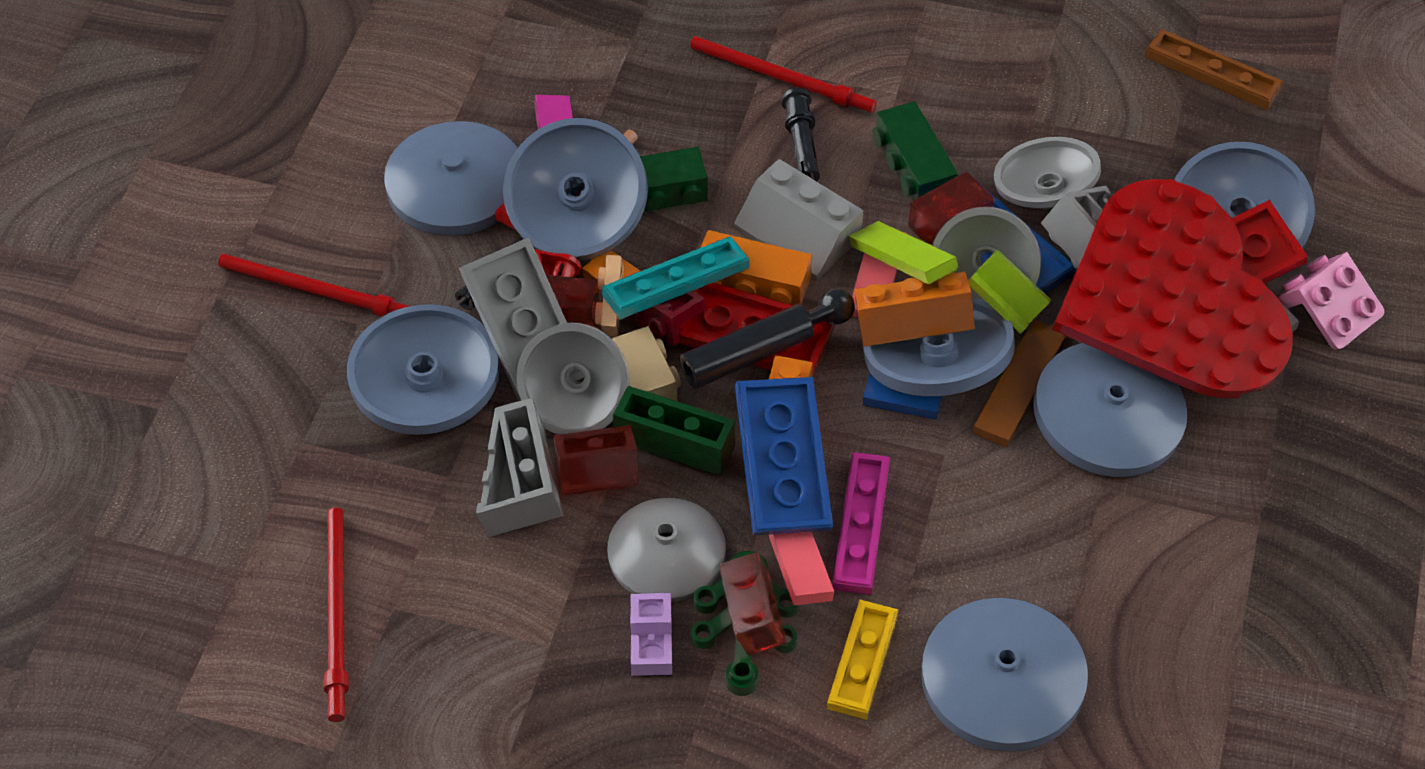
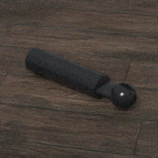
(763, 338)

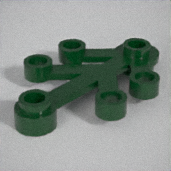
(738, 685)

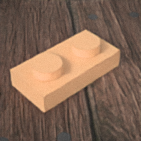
(604, 313)

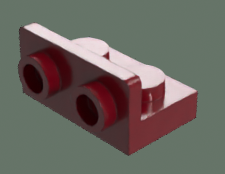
(669, 315)

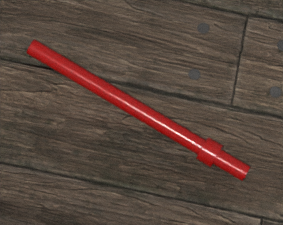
(841, 94)
(379, 304)
(336, 678)

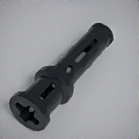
(800, 124)

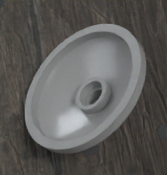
(1046, 169)
(987, 230)
(547, 377)
(671, 564)

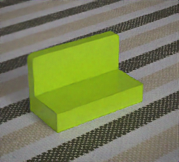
(1008, 291)

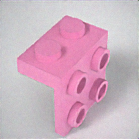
(1334, 298)

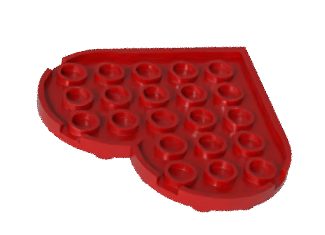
(1171, 295)

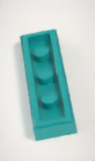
(675, 277)

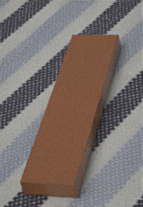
(1214, 69)
(1018, 384)

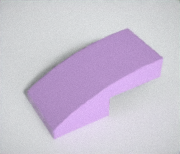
(651, 634)

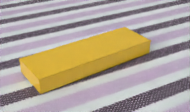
(862, 659)

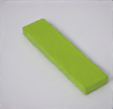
(904, 252)

